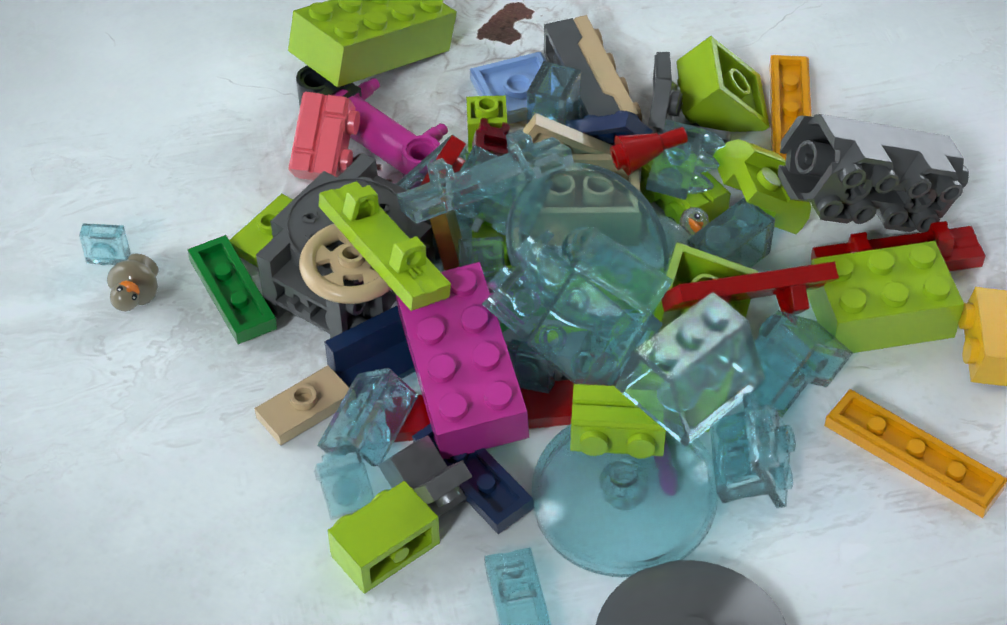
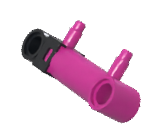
(376, 130)

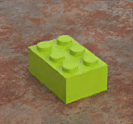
(888, 298)

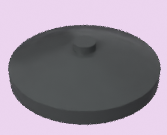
(689, 595)

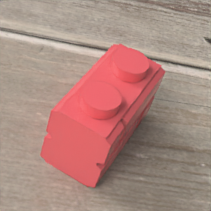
(323, 135)

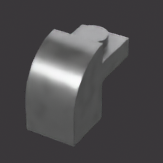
(427, 475)

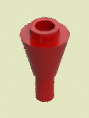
(637, 150)

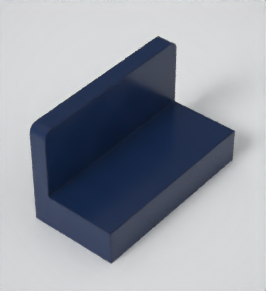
(371, 347)

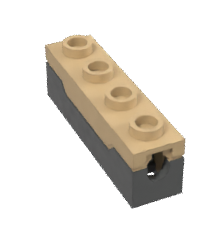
(580, 47)

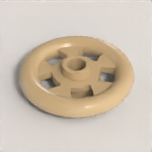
(345, 263)

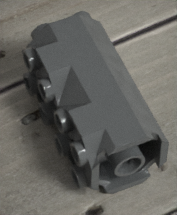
(871, 169)

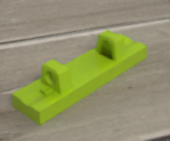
(384, 245)

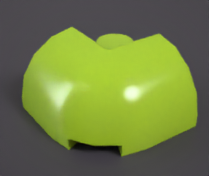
(756, 175)

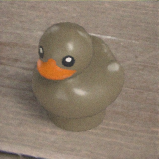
(133, 282)

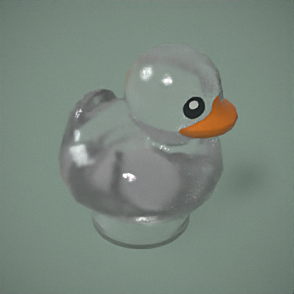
(691, 222)

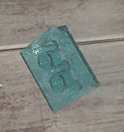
(694, 369)

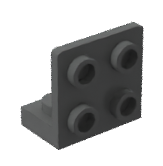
(668, 103)

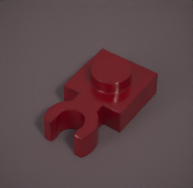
(491, 138)

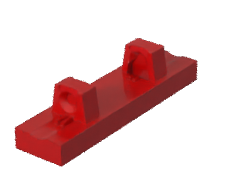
(957, 245)
(787, 284)

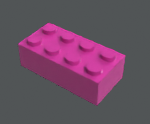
(465, 368)

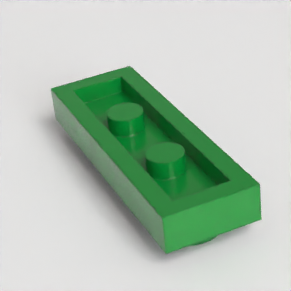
(232, 289)

